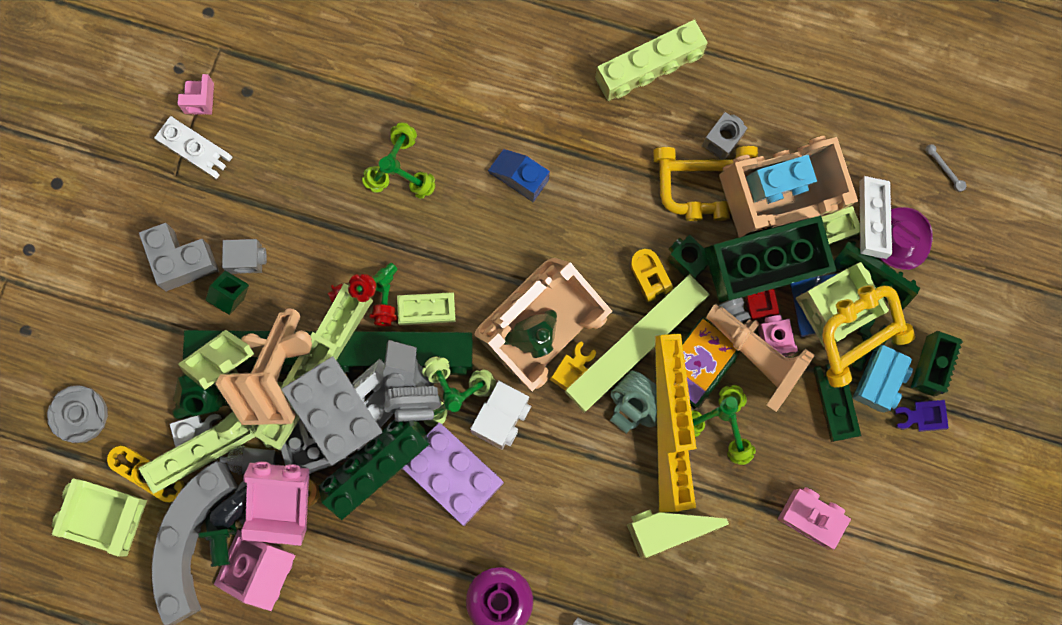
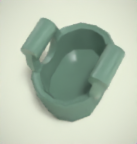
(637, 400)

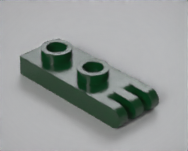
(837, 408)

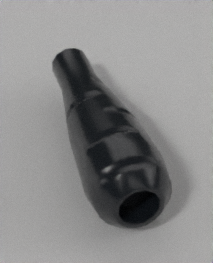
(229, 510)

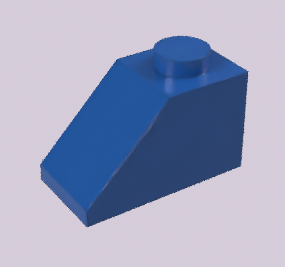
(520, 173)

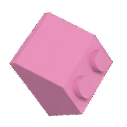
(255, 572)

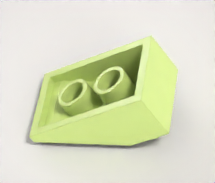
(664, 530)

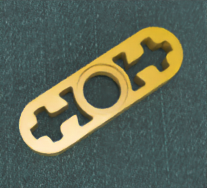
(124, 470)

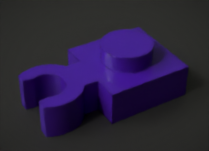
(927, 416)

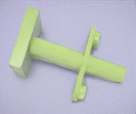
(216, 359)

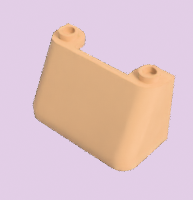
(554, 287)

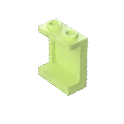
(820, 301)
(98, 516)

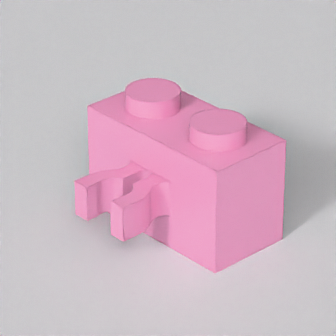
(814, 518)

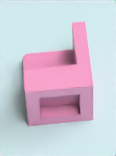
(197, 96)

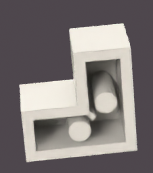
(499, 416)

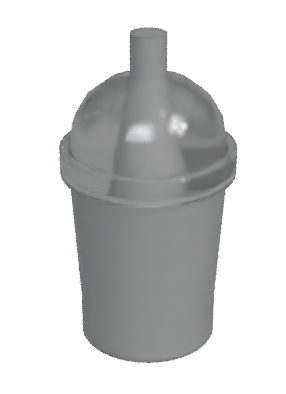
(239, 458)

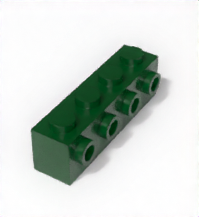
(372, 466)

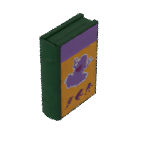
(707, 359)

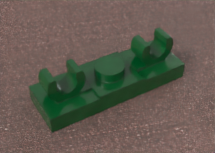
(880, 273)

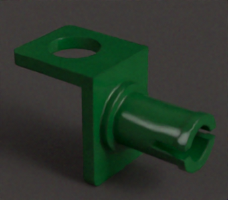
(218, 542)

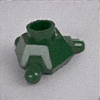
(534, 334)
(194, 400)

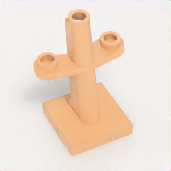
(780, 370)
(256, 395)

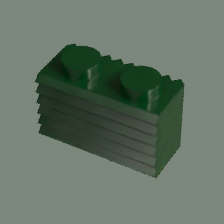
(936, 363)

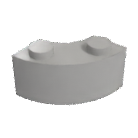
(402, 367)

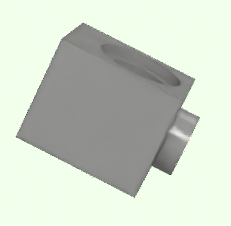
(717, 144)
(243, 256)

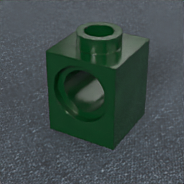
(691, 245)

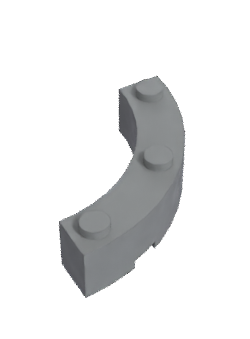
(177, 541)

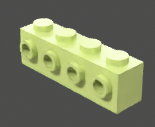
(651, 60)

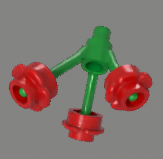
(364, 286)

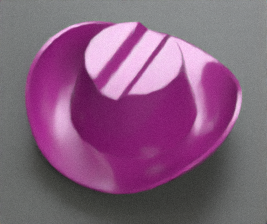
(910, 238)
(499, 598)

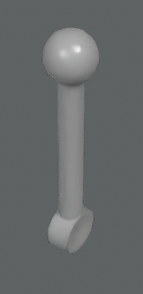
(959, 185)

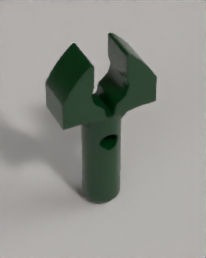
(864, 331)

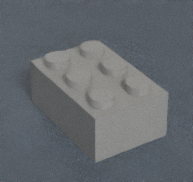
(331, 410)

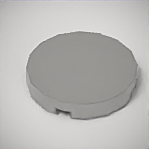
(77, 414)

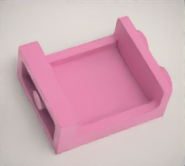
(276, 503)

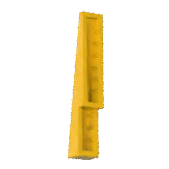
(673, 426)

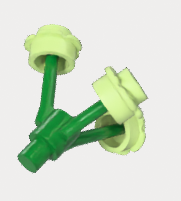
(438, 370)

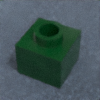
(227, 292)

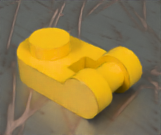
(645, 265)

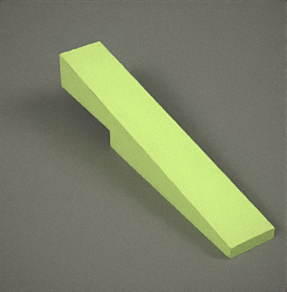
(326, 342)
(636, 343)

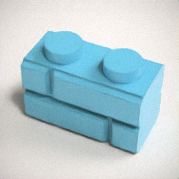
(883, 379)

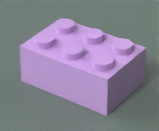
(453, 475)

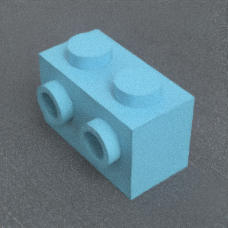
(781, 178)

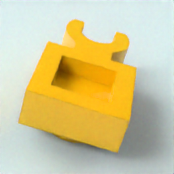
(571, 368)

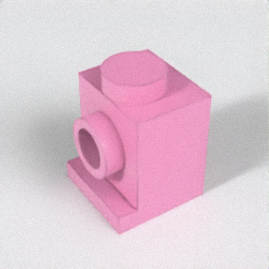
(766, 332)

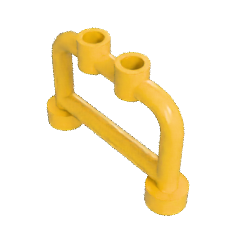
(693, 210)
(847, 311)

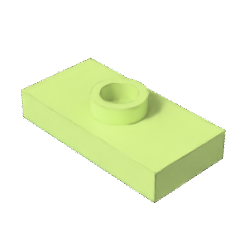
(426, 308)

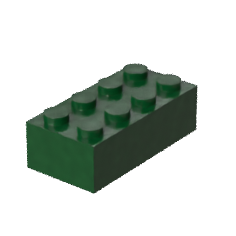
(770, 259)

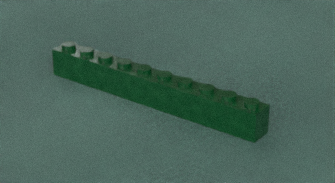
(365, 348)

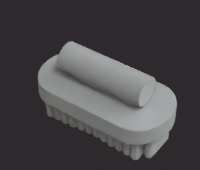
(412, 403)

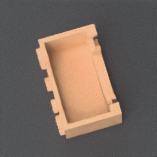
(827, 195)

